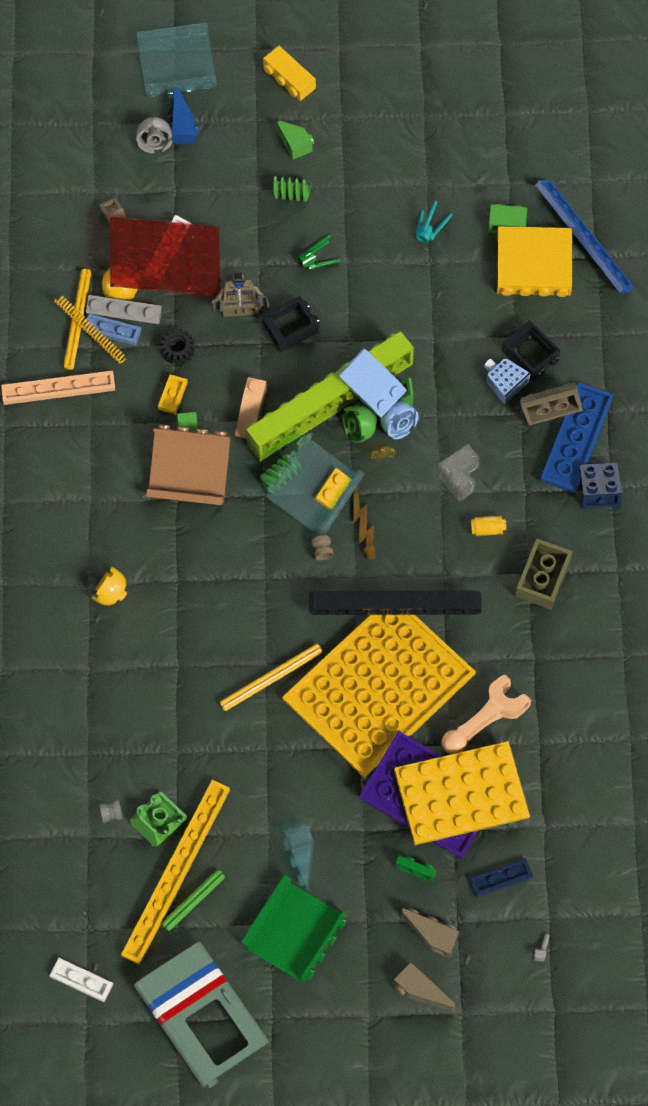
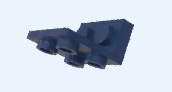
(600, 485)

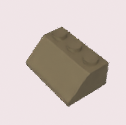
(551, 404)

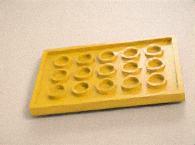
(461, 793)

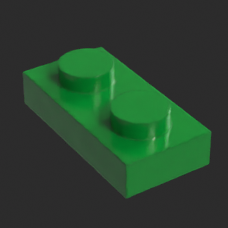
(422, 871)

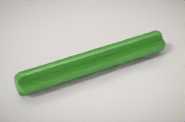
(197, 896)

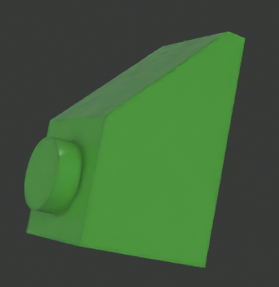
(295, 139)

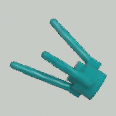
(424, 232)

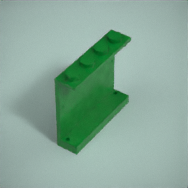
(294, 931)

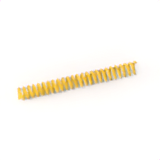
(91, 330)

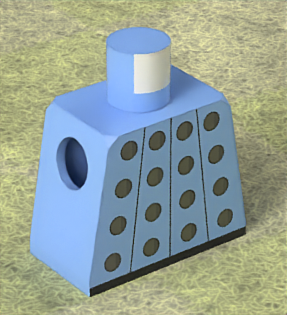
(506, 378)

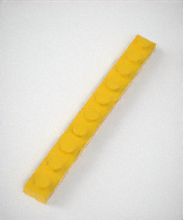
(175, 872)

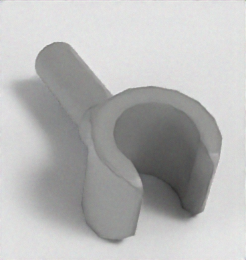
(540, 954)

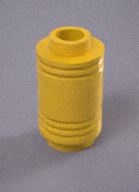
(488, 525)

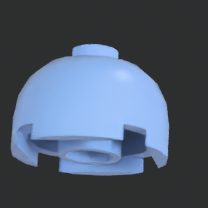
(399, 420)

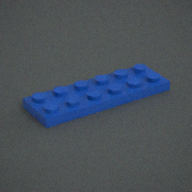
(577, 439)

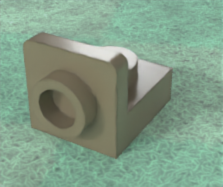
(112, 209)

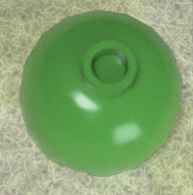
(359, 422)

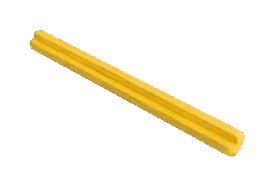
(75, 329)
(270, 677)

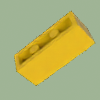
(289, 73)

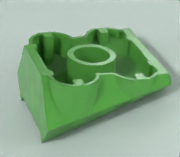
(157, 819)

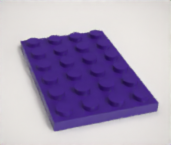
(384, 794)

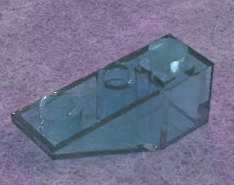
(301, 846)

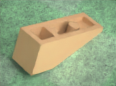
(251, 405)

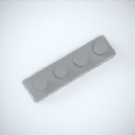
(124, 309)

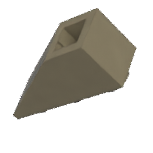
(436, 936)

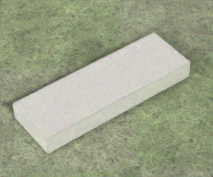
(81, 980)

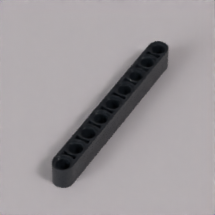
(395, 602)

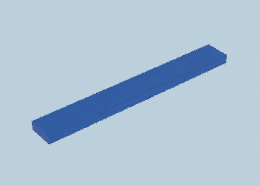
(585, 236)

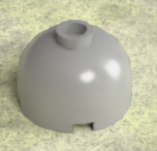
(154, 135)

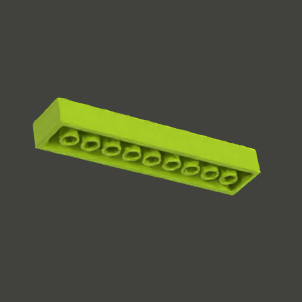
(320, 401)

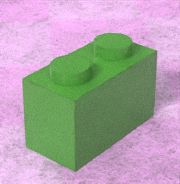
(506, 217)

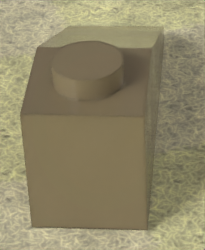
(420, 988)

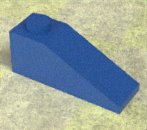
(183, 126)

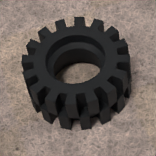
(173, 337)

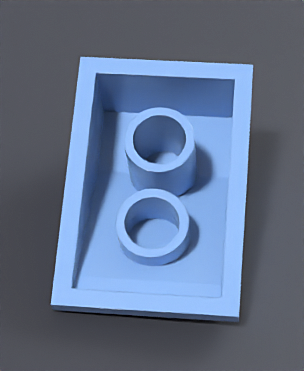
(372, 383)

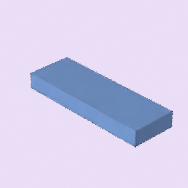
(114, 329)

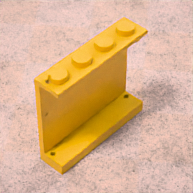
(534, 261)

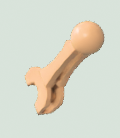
(497, 707)

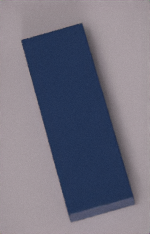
(501, 878)

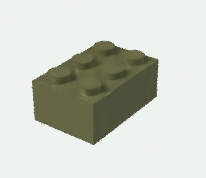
(543, 574)

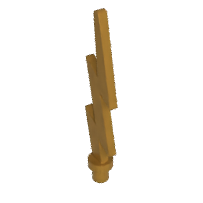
(363, 533)

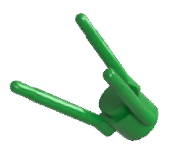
(308, 258)

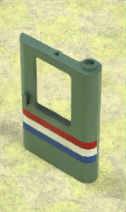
(184, 988)

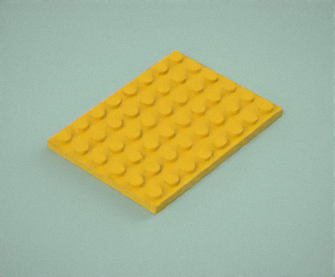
(378, 683)

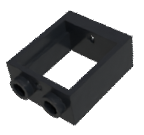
(306, 332)
(519, 337)

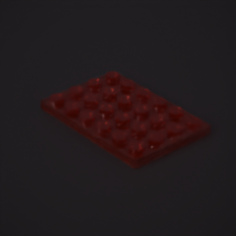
(164, 256)

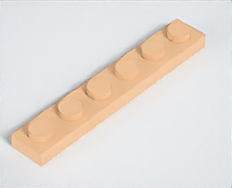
(58, 387)

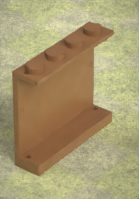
(189, 465)

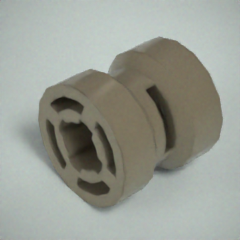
(322, 547)

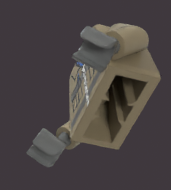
(239, 298)

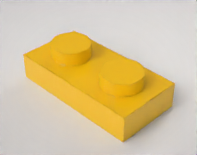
(172, 394)
(332, 488)

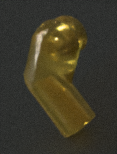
(383, 452)

